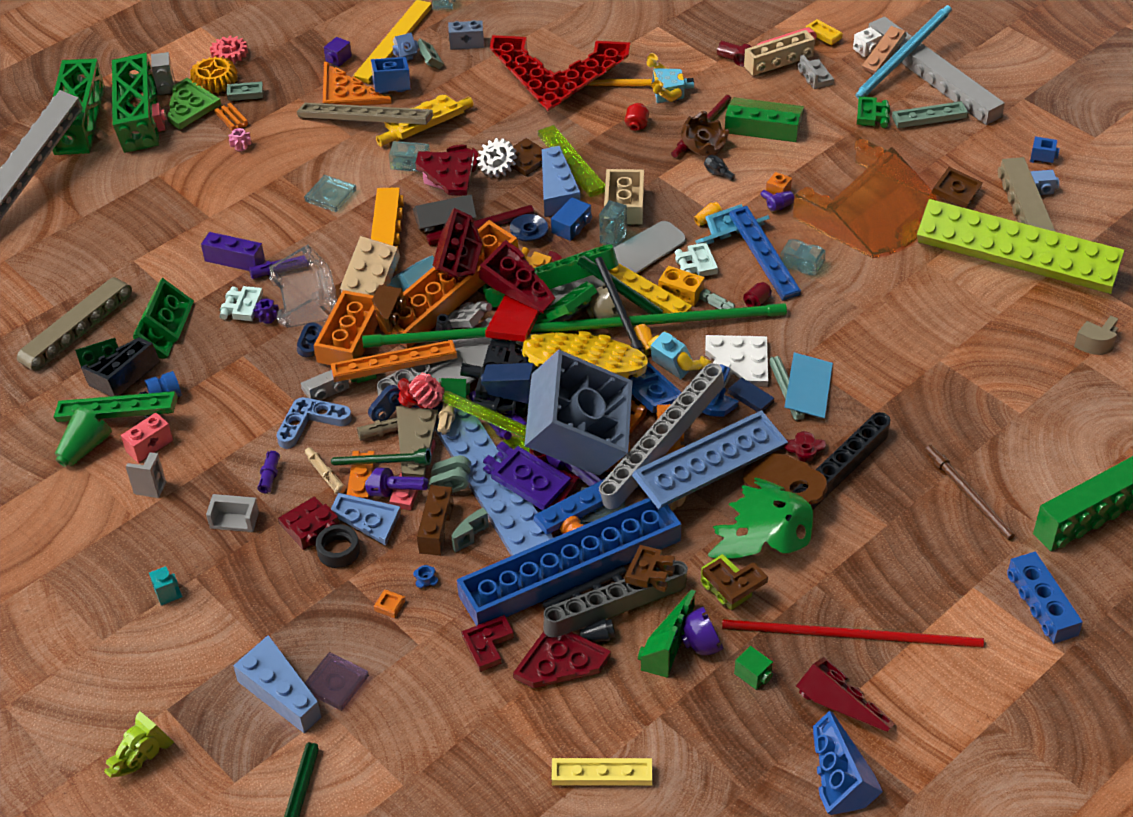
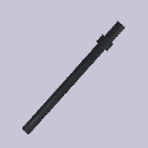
(635, 343)

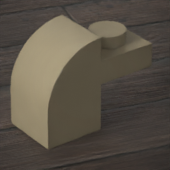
(1097, 339)

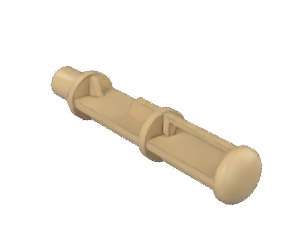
(326, 473)

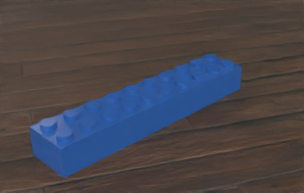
(566, 561)

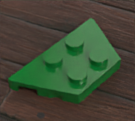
(568, 304)

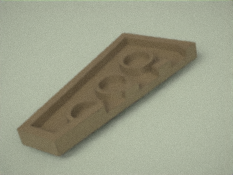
(415, 431)

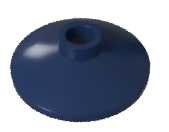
(529, 227)

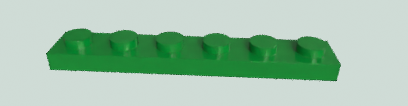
(119, 405)

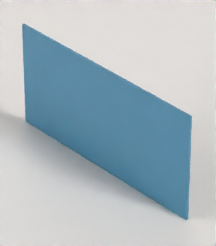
(808, 385)

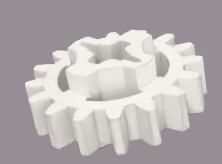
(496, 158)

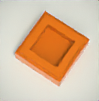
(389, 603)

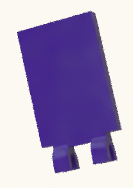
(526, 475)

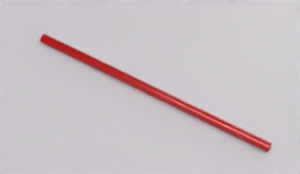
(853, 633)

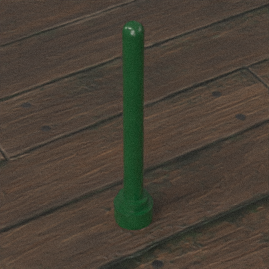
(420, 457)

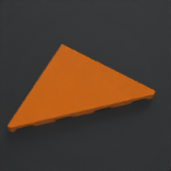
(348, 90)

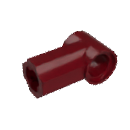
(733, 52)

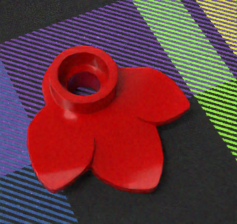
(405, 397)

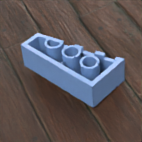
(557, 181)
(277, 684)

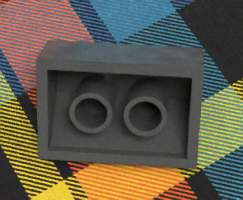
(437, 213)

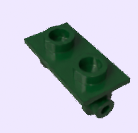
(90, 354)

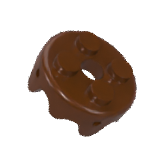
(700, 126)

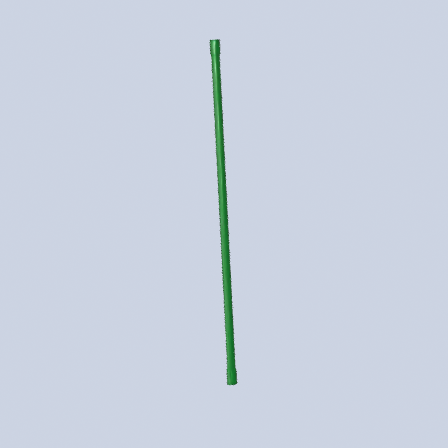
(769, 310)

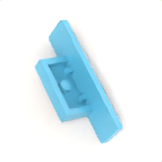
(721, 225)

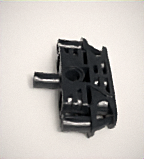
(498, 352)

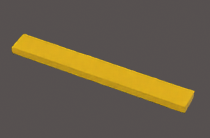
(384, 50)

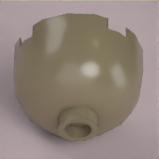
(602, 305)

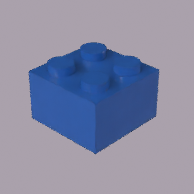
(390, 74)

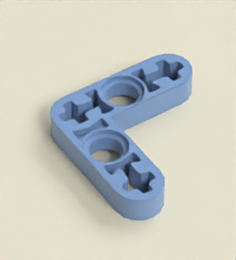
(335, 415)

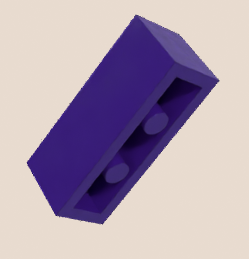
(232, 251)

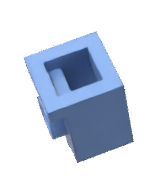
(1045, 181)

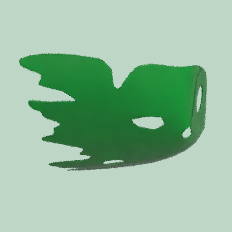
(765, 522)

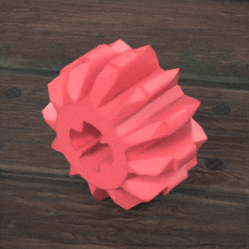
(426, 390)

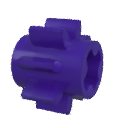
(266, 311)

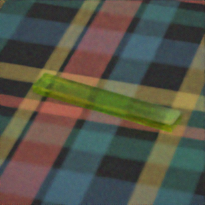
(579, 168)

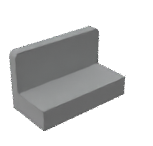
(147, 478)

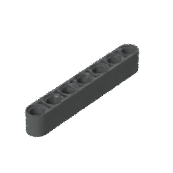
(607, 602)

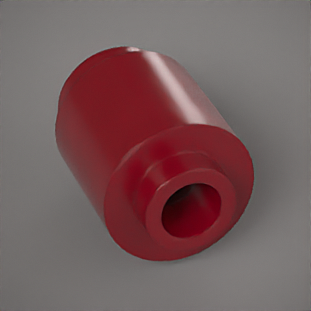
(757, 294)

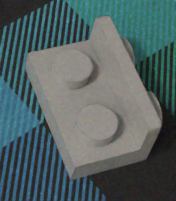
(815, 73)
(323, 386)

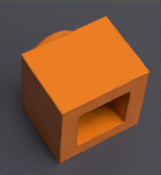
(778, 183)

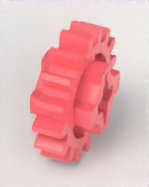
(229, 48)

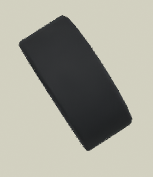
(333, 533)

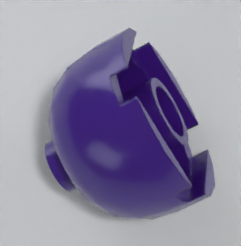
(700, 633)

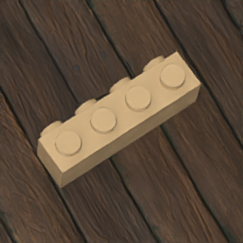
(779, 52)

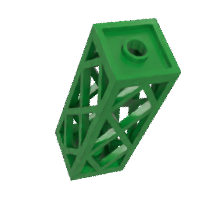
(70, 78)
(126, 87)

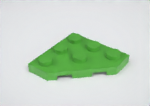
(190, 103)

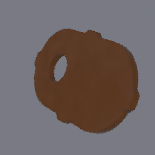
(787, 473)

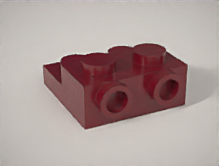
(308, 521)

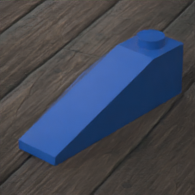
(844, 773)

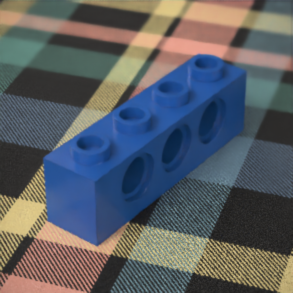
(1044, 597)

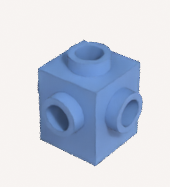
(407, 41)

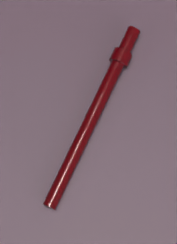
(681, 147)

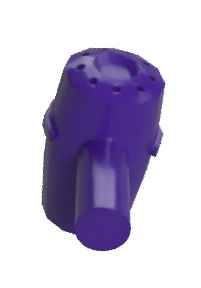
(779, 200)

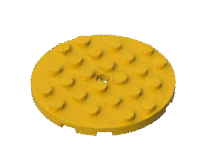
(597, 350)

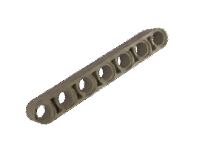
(74, 324)

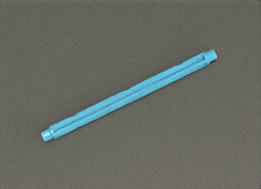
(904, 51)

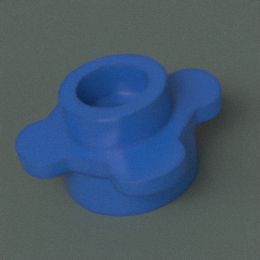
(425, 571)

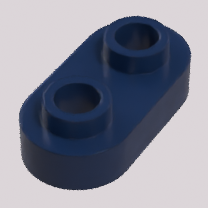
(307, 339)
(385, 404)

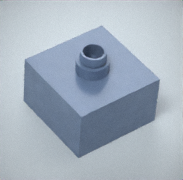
(579, 413)

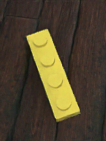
(602, 771)

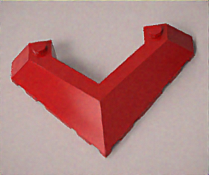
(556, 87)

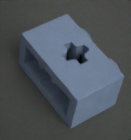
(466, 34)

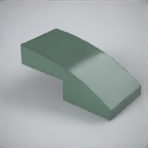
(464, 533)

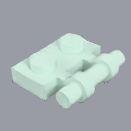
(701, 259)
(245, 303)

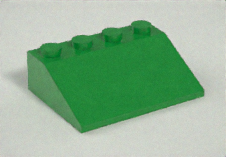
(763, 119)

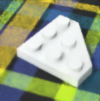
(745, 354)

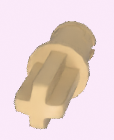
(446, 418)

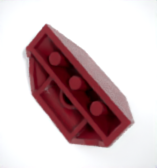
(458, 246)

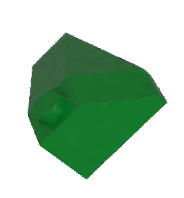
(664, 642)

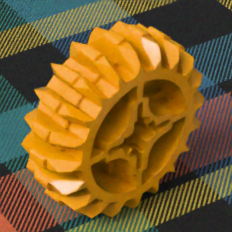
(214, 74)

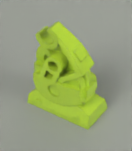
(138, 745)

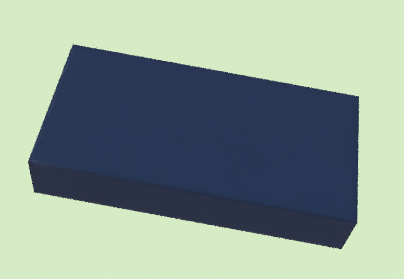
(751, 395)

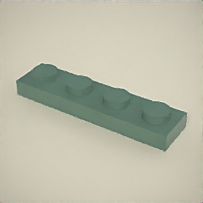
(929, 114)

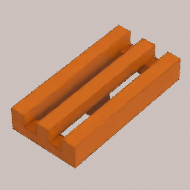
(234, 115)

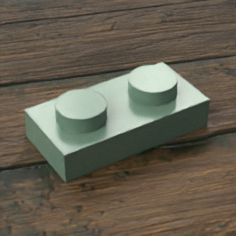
(430, 54)
(244, 91)

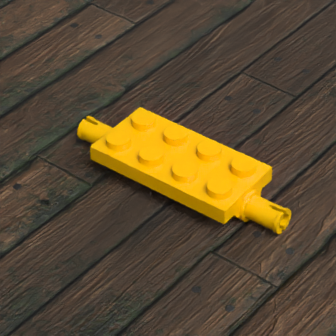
(443, 109)

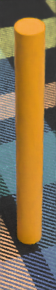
(621, 82)

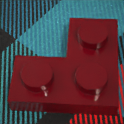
(483, 637)

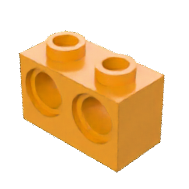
(682, 284)

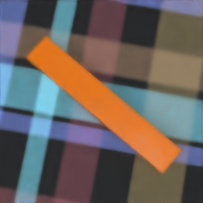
(393, 360)

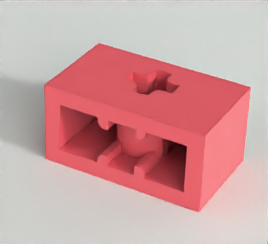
(147, 437)

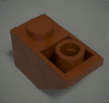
(388, 304)

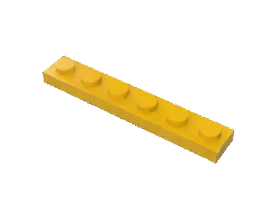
(665, 300)

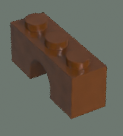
(435, 514)

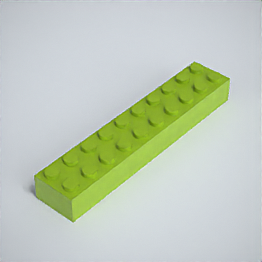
(1020, 246)

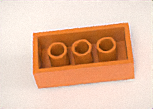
(344, 328)

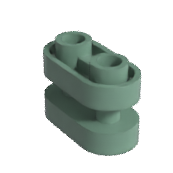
(451, 473)

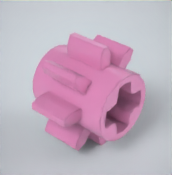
(239, 139)

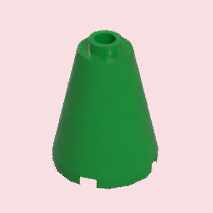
(81, 437)

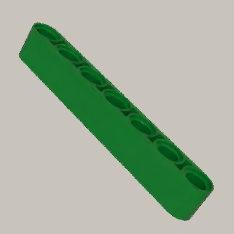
(561, 271)

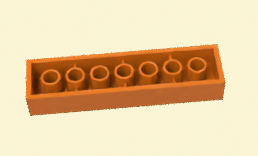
(440, 293)

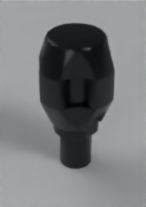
(717, 166)

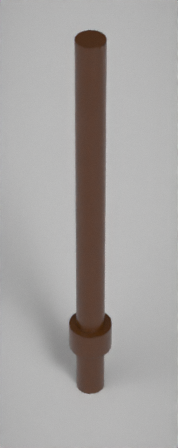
(944, 464)

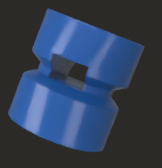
(167, 383)

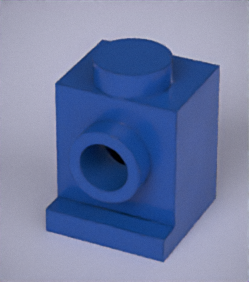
(1044, 150)

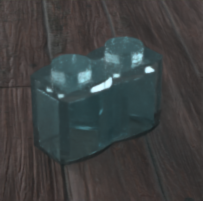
(802, 257)

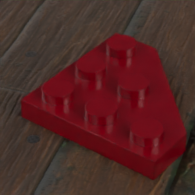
(447, 170)
(560, 660)

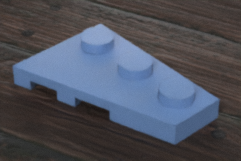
(367, 516)

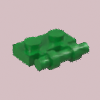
(867, 112)

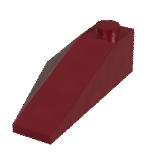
(513, 276)
(827, 687)

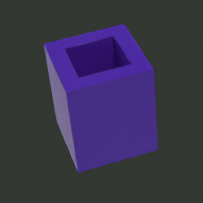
(337, 51)

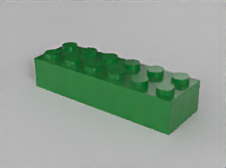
(1085, 506)

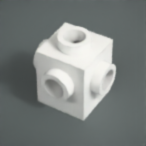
(866, 41)

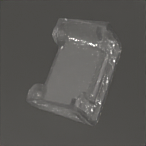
(305, 288)

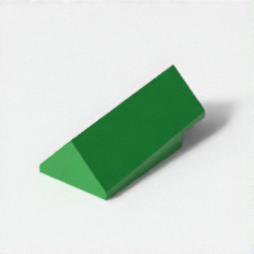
(164, 317)

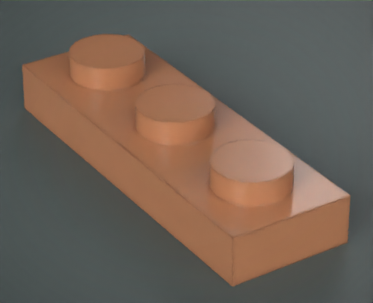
(884, 49)

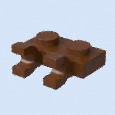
(644, 565)

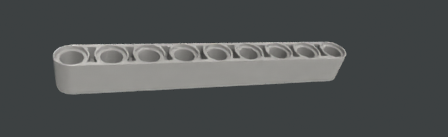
(662, 434)

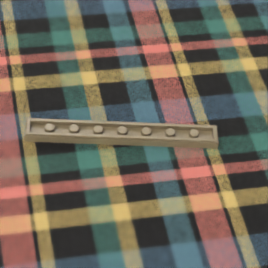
(365, 113)

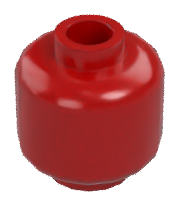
(636, 116)

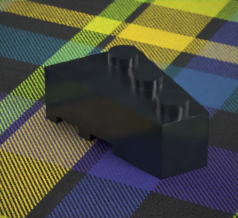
(123, 368)

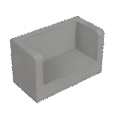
(232, 513)

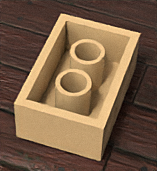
(627, 188)
(370, 266)

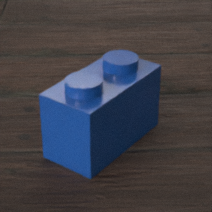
(571, 219)

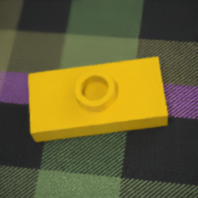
(825, 32)

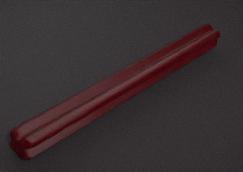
(498, 219)

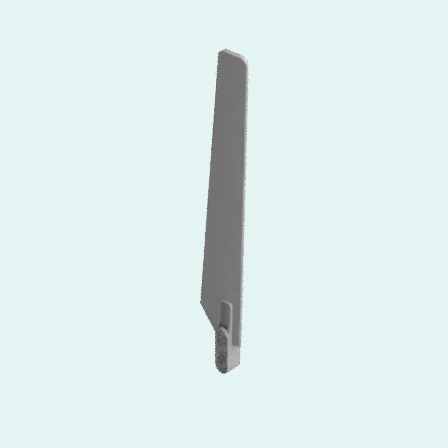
(634, 254)

